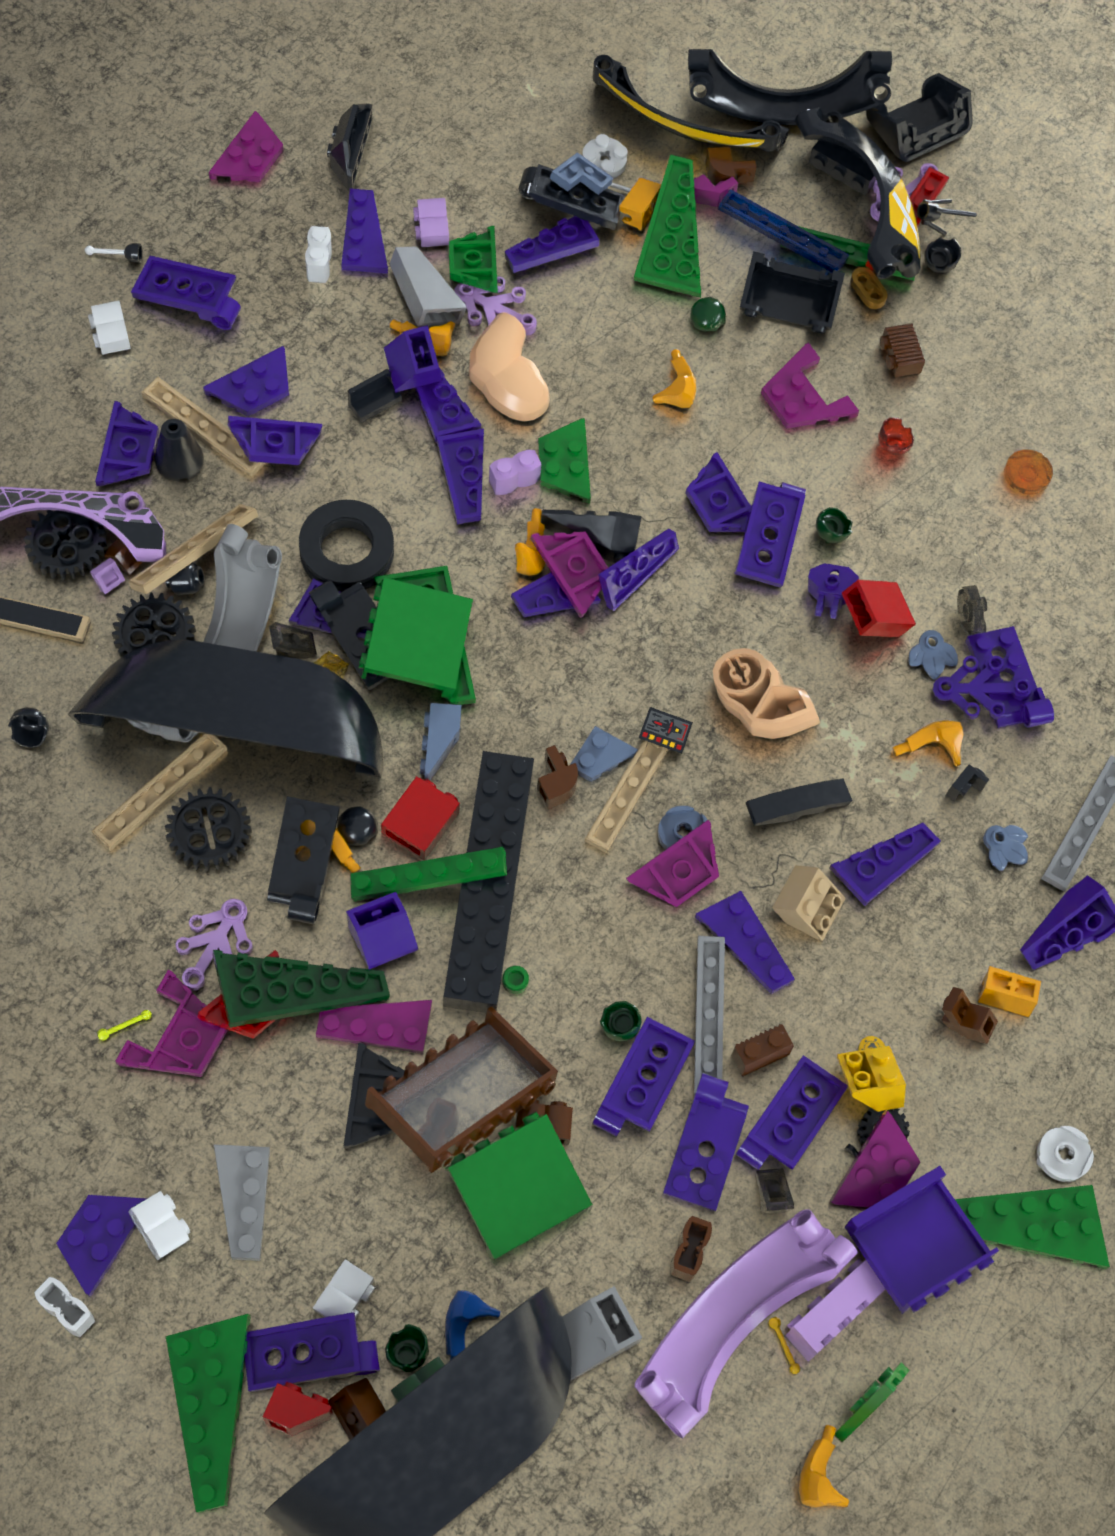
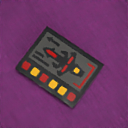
(665, 730)

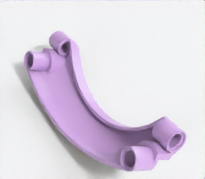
(764, 1278)

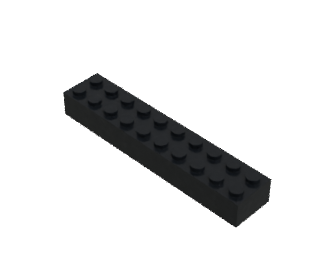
(487, 904)

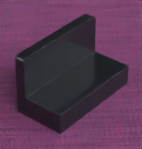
(373, 396)

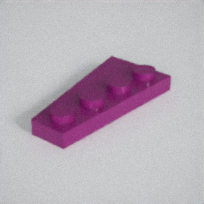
(384, 1025)

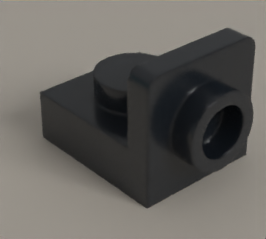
(969, 777)

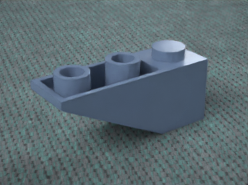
(442, 736)

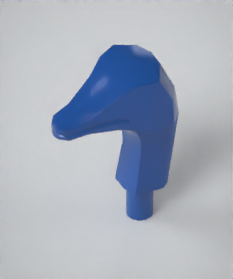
(462, 1310)

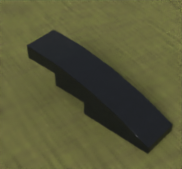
(798, 801)

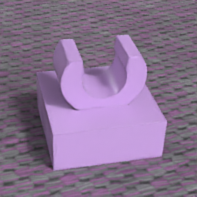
(107, 575)

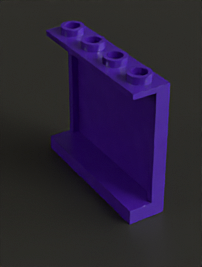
(919, 1241)

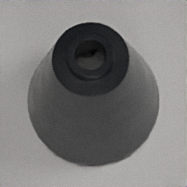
(177, 452)

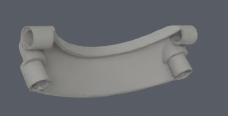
(243, 602)

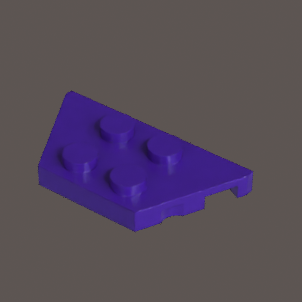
(253, 384)
(274, 439)
(127, 447)
(719, 498)
(97, 1237)

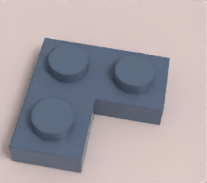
(581, 170)

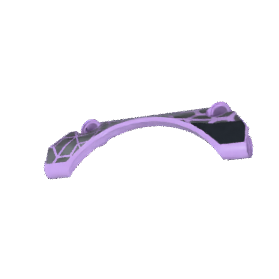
(135, 528)

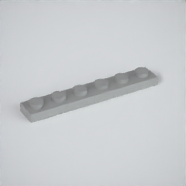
(1083, 829)
(709, 1007)

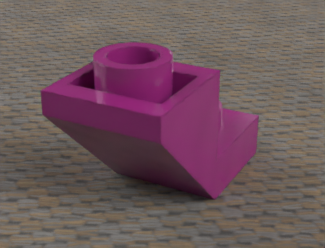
(709, 195)

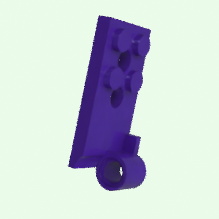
(204, 295)
(776, 510)
(1032, 711)
(632, 1095)
(710, 1120)
(782, 1133)
(332, 1352)

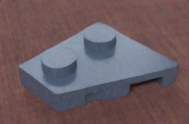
(601, 754)

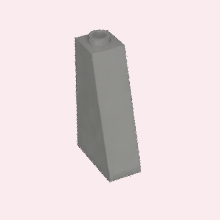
(424, 289)

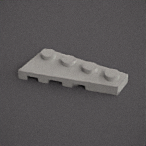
(243, 1192)

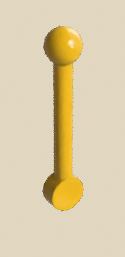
(775, 1323)

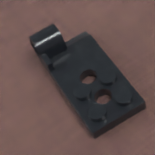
(538, 186)
(347, 615)
(297, 881)

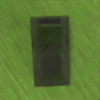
(292, 641)
(774, 1191)

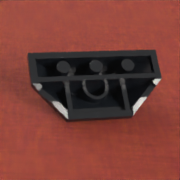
(350, 142)

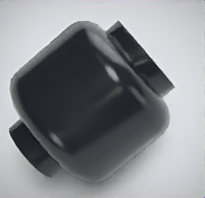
(187, 580)

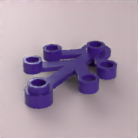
(978, 688)

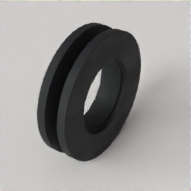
(341, 515)

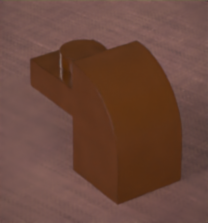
(722, 167)
(561, 782)
(968, 1018)

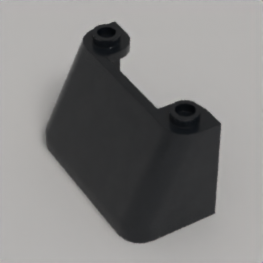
(928, 122)
(791, 293)

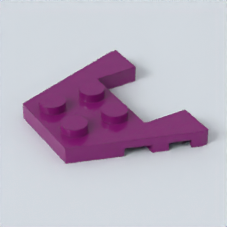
(797, 400)
(187, 1041)

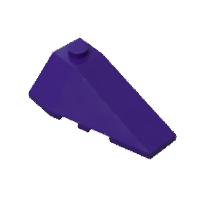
(1077, 919)

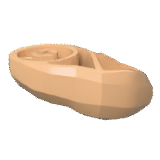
(504, 375)
(757, 696)

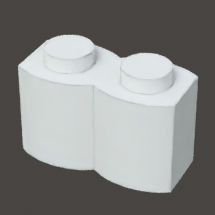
(318, 254)
(110, 327)
(159, 1224)
(345, 1291)
(68, 1309)

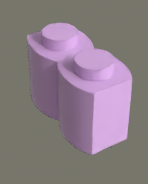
(432, 222)
(514, 472)

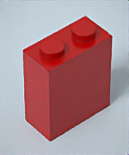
(878, 608)
(420, 817)

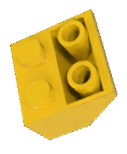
(874, 1077)

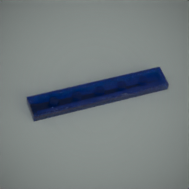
(783, 231)

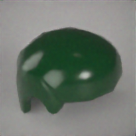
(708, 314)
(833, 525)
(621, 1021)
(407, 1348)

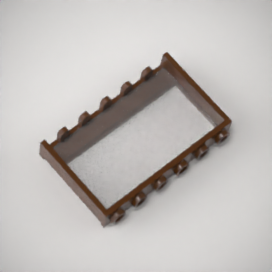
(463, 1090)

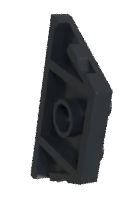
(369, 1071)

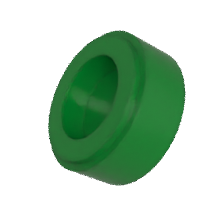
(515, 979)

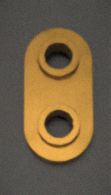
(869, 289)

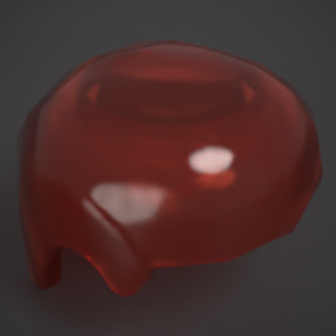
(895, 437)

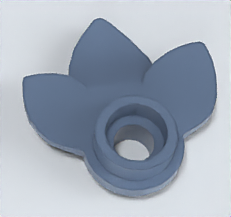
(933, 657)
(1009, 848)

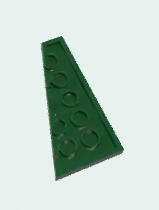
(283, 988)

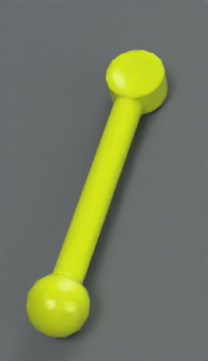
(103, 1034)

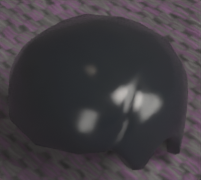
(942, 255)
(29, 727)
(357, 825)

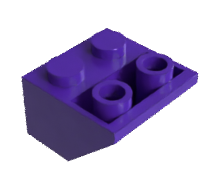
(412, 359)
(381, 930)

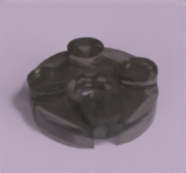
(973, 610)

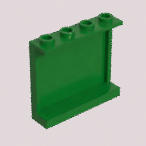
(416, 635)
(518, 1184)

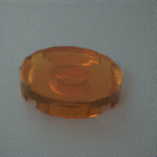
(1028, 471)

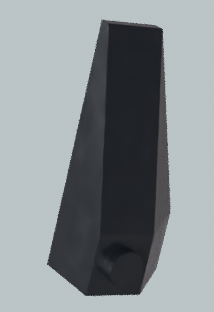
(612, 535)

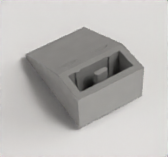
(599, 1331)

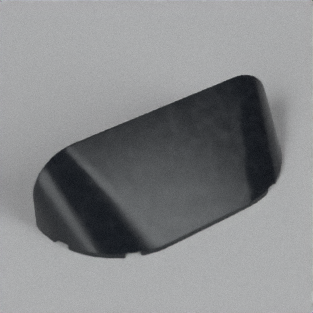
(239, 698)
(443, 1438)

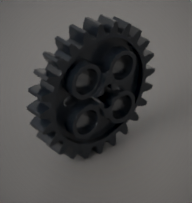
(64, 542)
(159, 612)
(185, 834)

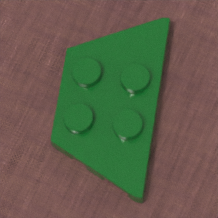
(474, 260)
(566, 460)
(874, 1397)

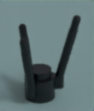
(930, 211)

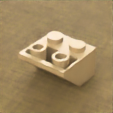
(809, 901)

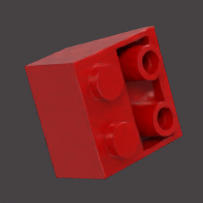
(295, 1412)

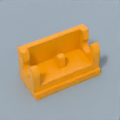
(640, 203)
(1009, 991)

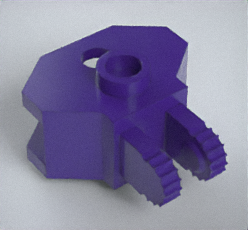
(828, 587)

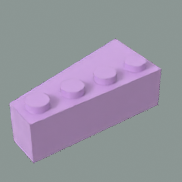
(835, 1311)

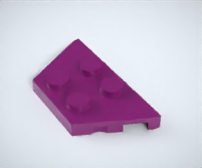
(249, 153)
(574, 565)
(680, 868)
(879, 1168)

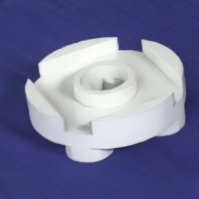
(606, 147)
(1050, 1159)

